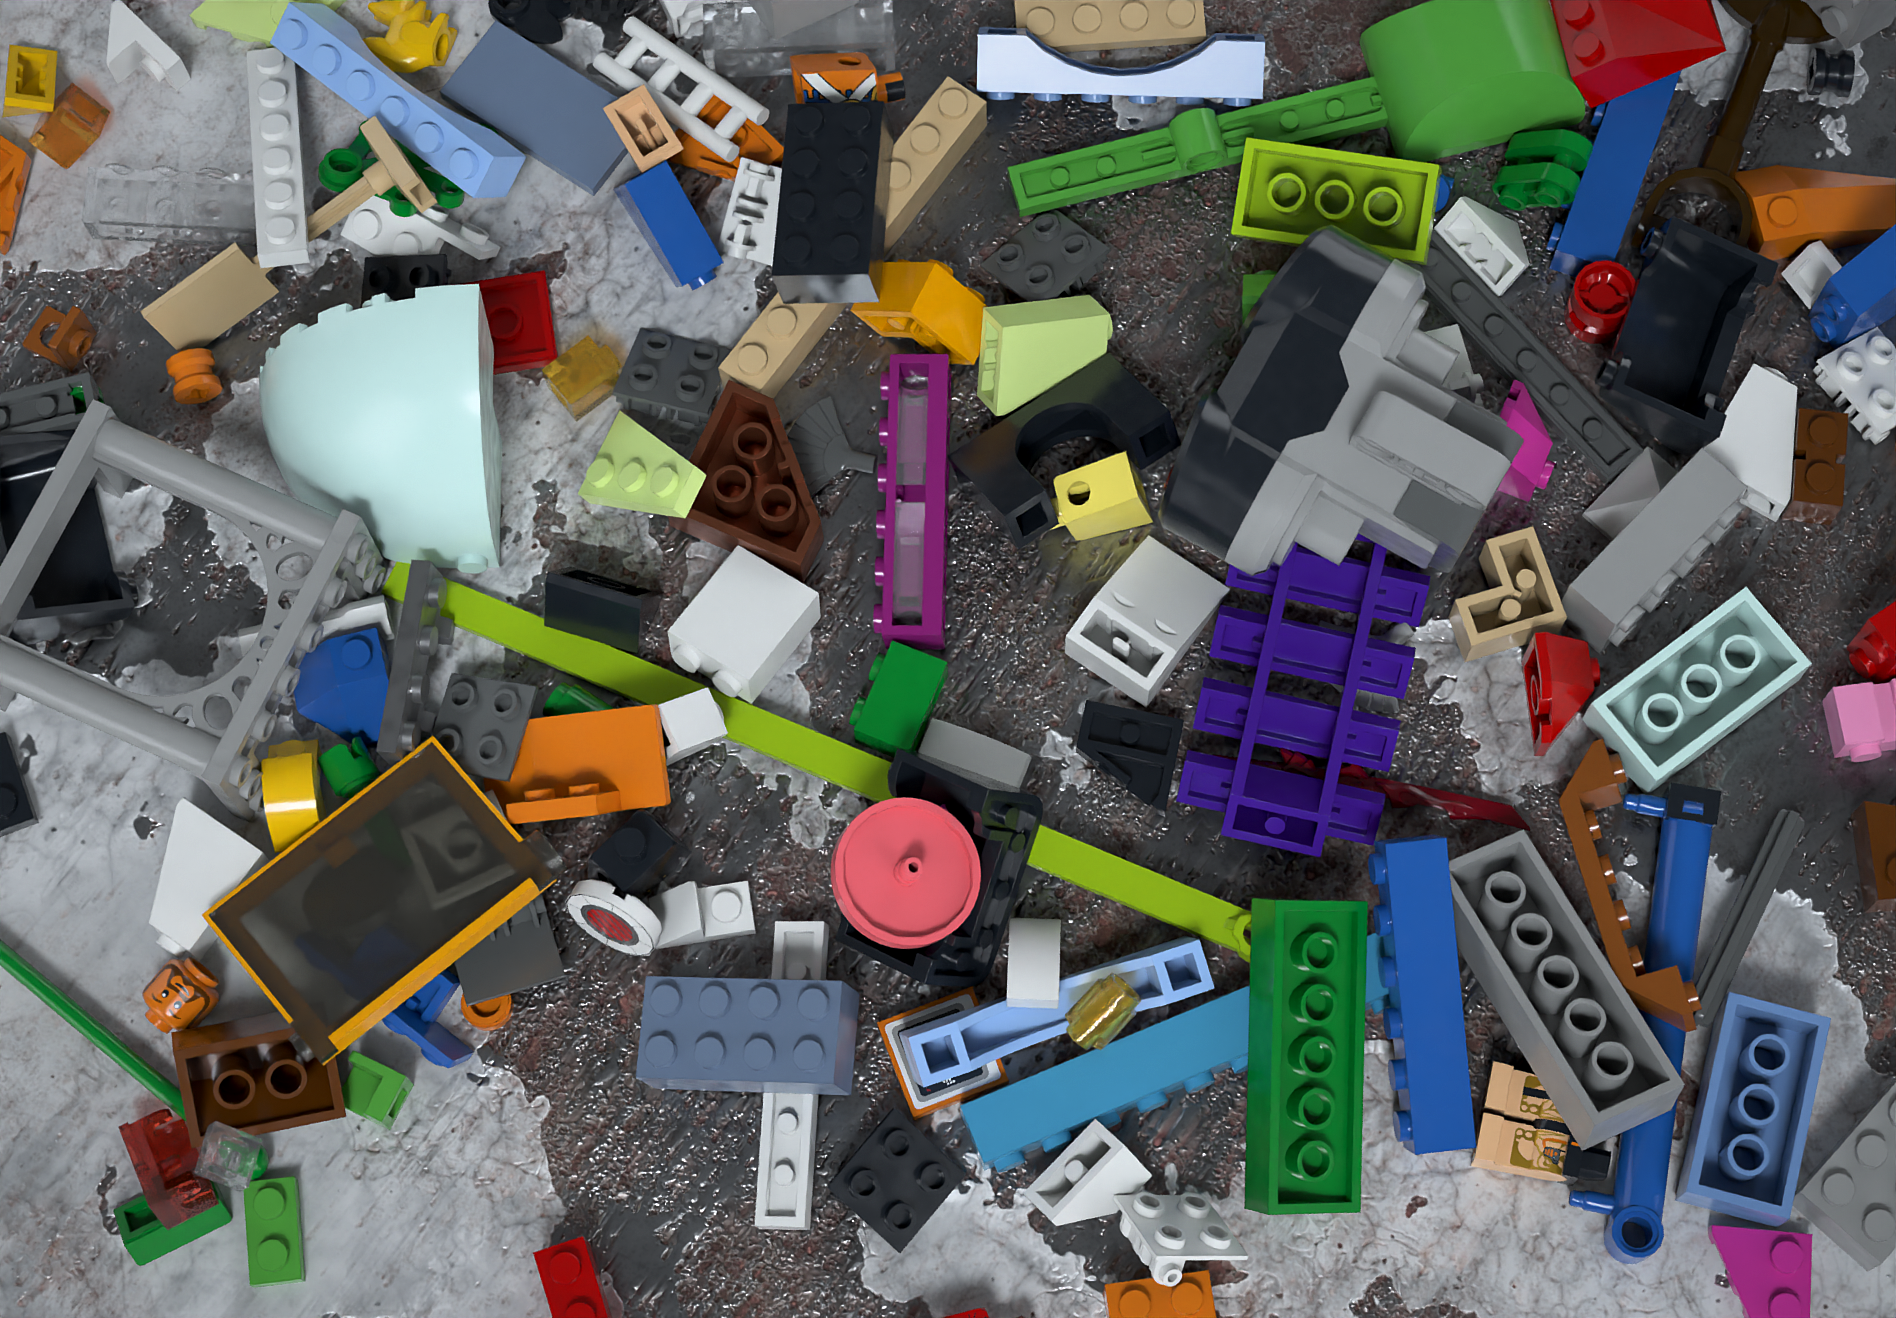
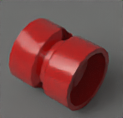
(1599, 301)

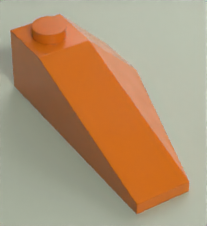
(1811, 205)

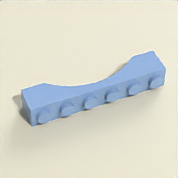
(450, 143)
(994, 1030)

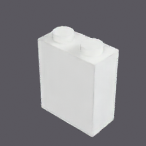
(743, 625)

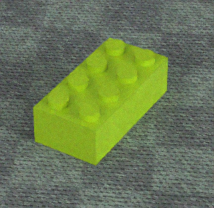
(1299, 188)

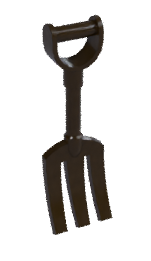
(1770, 27)

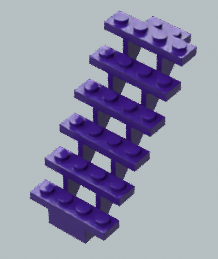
(1279, 805)

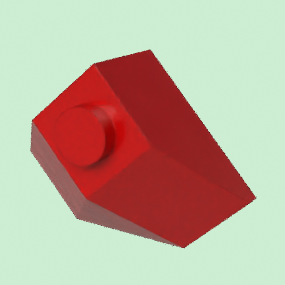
(1557, 685)

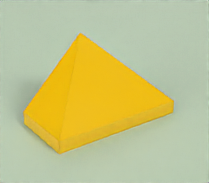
(29, 81)

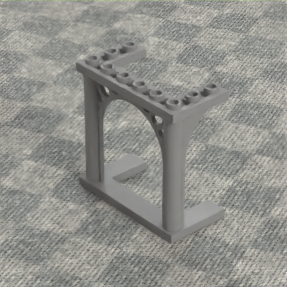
(343, 565)

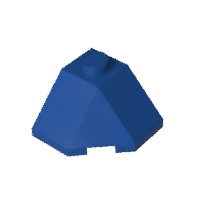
(346, 685)

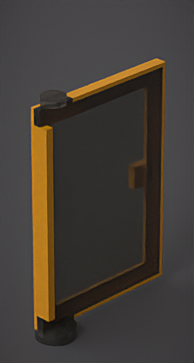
(380, 899)

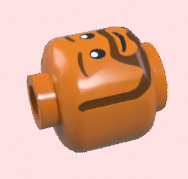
(180, 995)

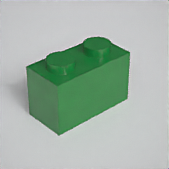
(900, 700)

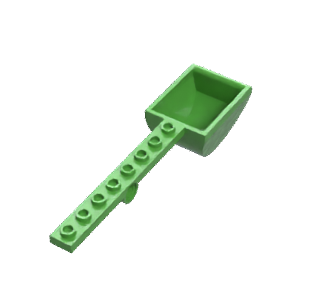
(1438, 80)

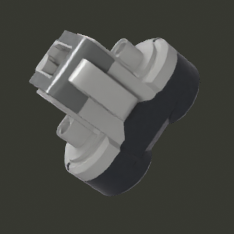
(1337, 424)

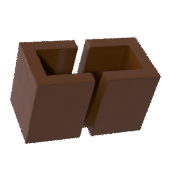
(1820, 477)

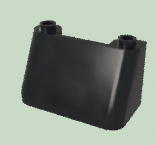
(1682, 333)
(78, 580)
(1003, 828)

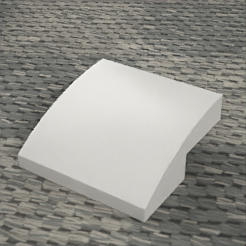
(975, 752)

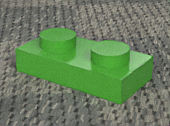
(274, 1232)

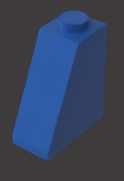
(670, 226)

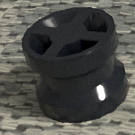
(1830, 72)

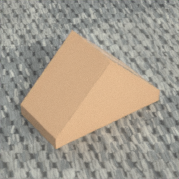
(643, 128)

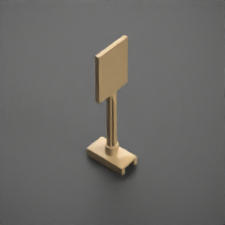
(236, 285)

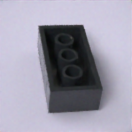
(833, 203)

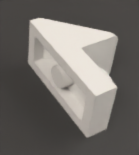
(136, 45)
(703, 913)

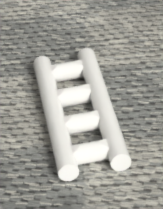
(708, 85)

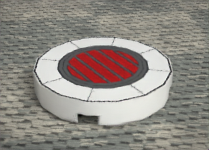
(613, 921)

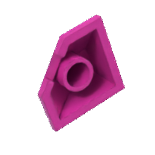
(1530, 465)

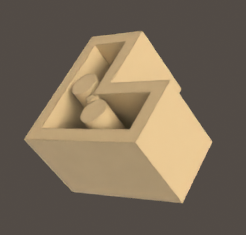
(1519, 598)

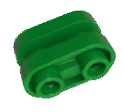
(1542, 169)

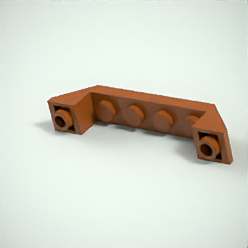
(1591, 789)

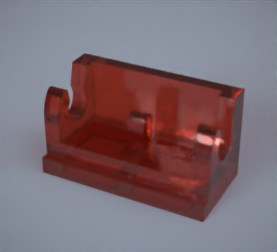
(167, 1168)

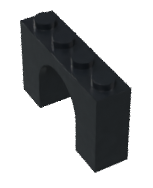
(1094, 402)

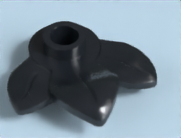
(533, 19)

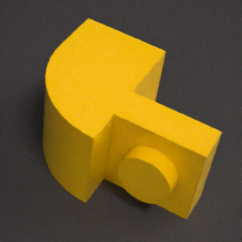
(292, 791)

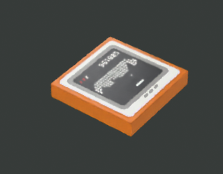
(949, 1092)

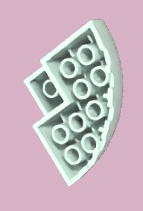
(394, 423)

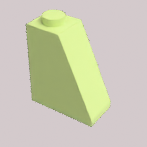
(1037, 347)

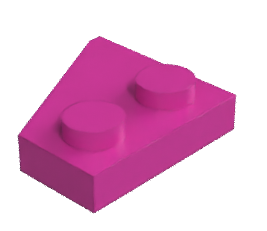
(1767, 1270)

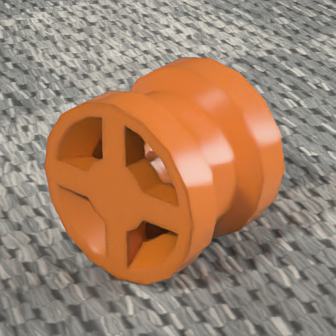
(194, 376)

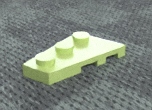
(640, 473)

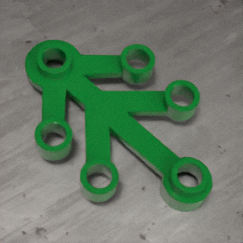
(345, 167)

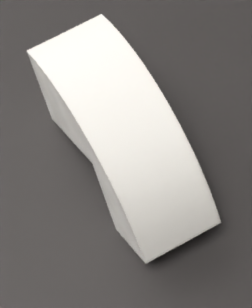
(1033, 963)

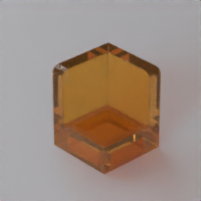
(70, 127)

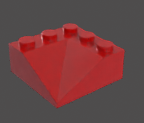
(1633, 42)

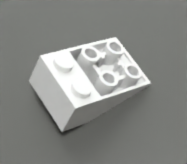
(1144, 620)

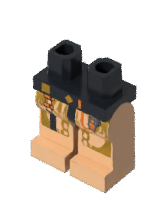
(1527, 1135)

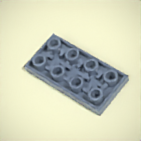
(538, 107)

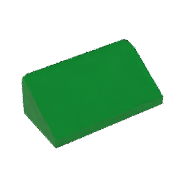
(149, 1239)

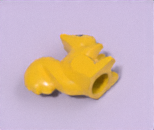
(411, 38)

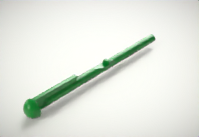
(102, 1038)

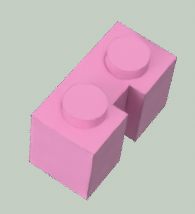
(1861, 719)

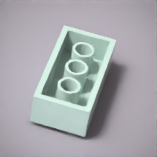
(1696, 690)

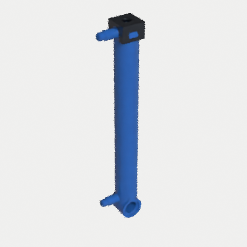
(1640, 1182)

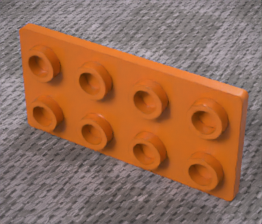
(586, 766)

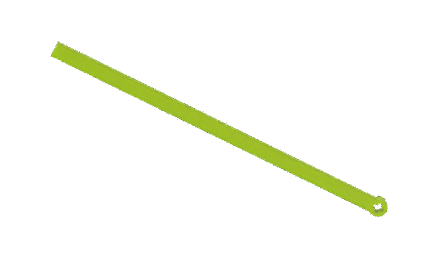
(825, 757)

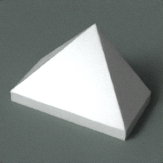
(1485, 242)
(1629, 493)

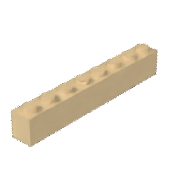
(919, 165)

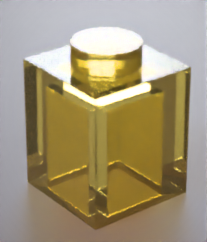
(583, 377)

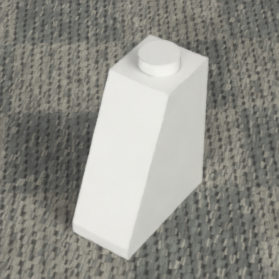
(1760, 440)
(198, 870)

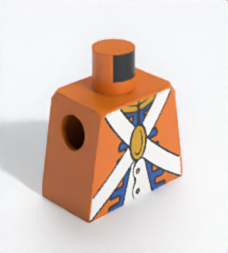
(842, 79)

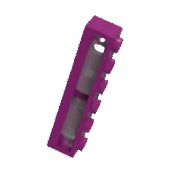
(916, 501)

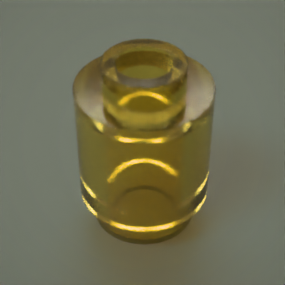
(1102, 1012)

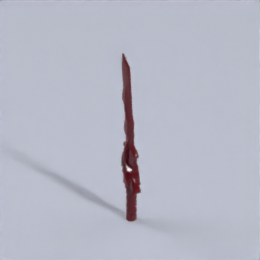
(1400, 793)

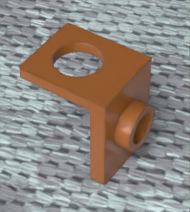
(68, 343)

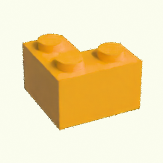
(928, 306)

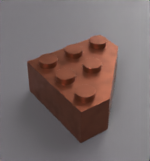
(752, 486)

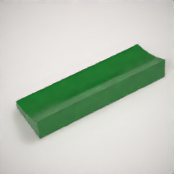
(1306, 1056)

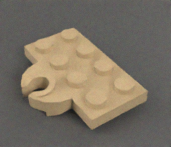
(1112, 23)

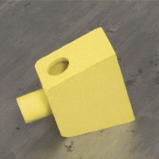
(1101, 498)

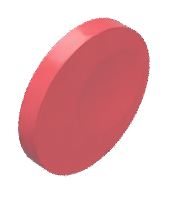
(905, 873)

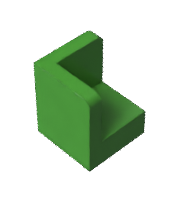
(375, 1090)

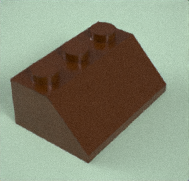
(252, 1078)

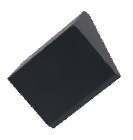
(599, 607)

